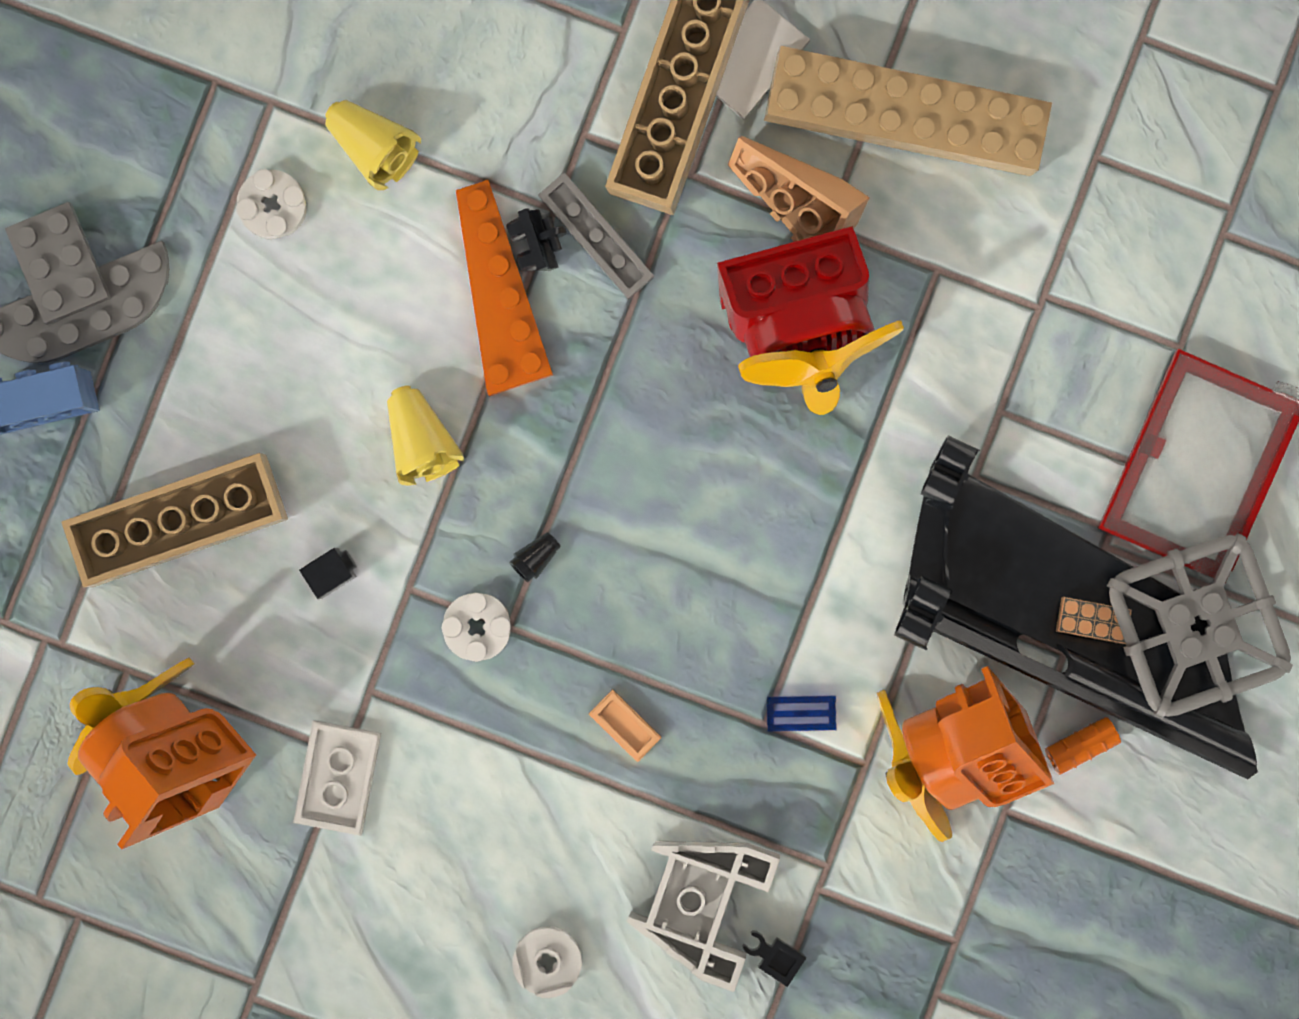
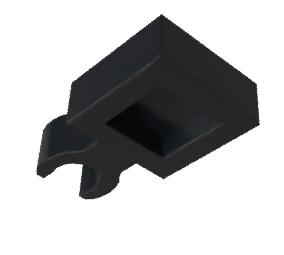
(778, 960)

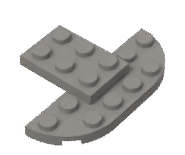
(72, 297)

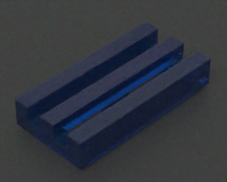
(830, 713)

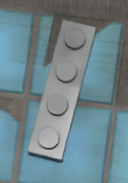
(596, 236)

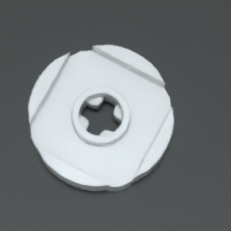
(266, 185)
(456, 627)
(535, 977)

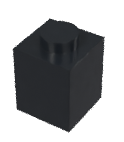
(329, 572)

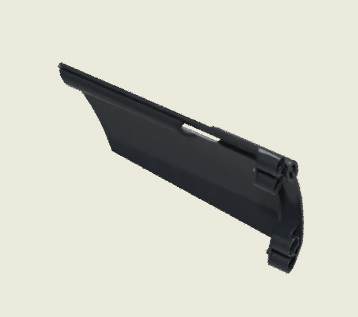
(999, 572)

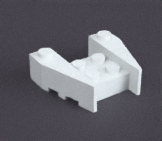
(694, 902)

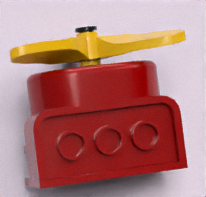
(802, 313)

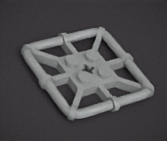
(1220, 635)

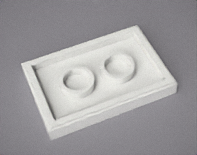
(754, 56)
(337, 777)

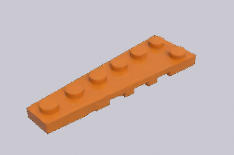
(504, 320)

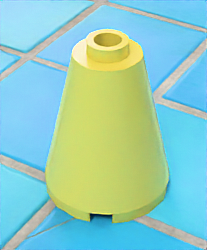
(372, 142)
(419, 438)

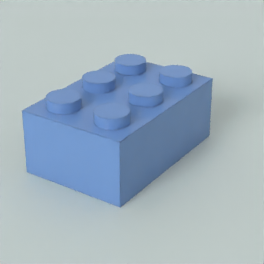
(46, 397)

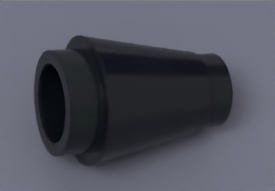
(534, 557)

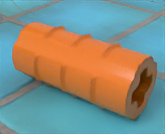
(1083, 745)

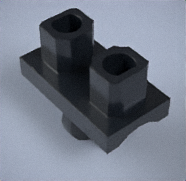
(541, 238)

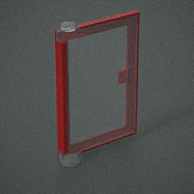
(1201, 461)

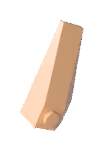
(798, 193)

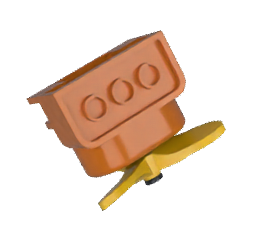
(964, 751)
(155, 755)

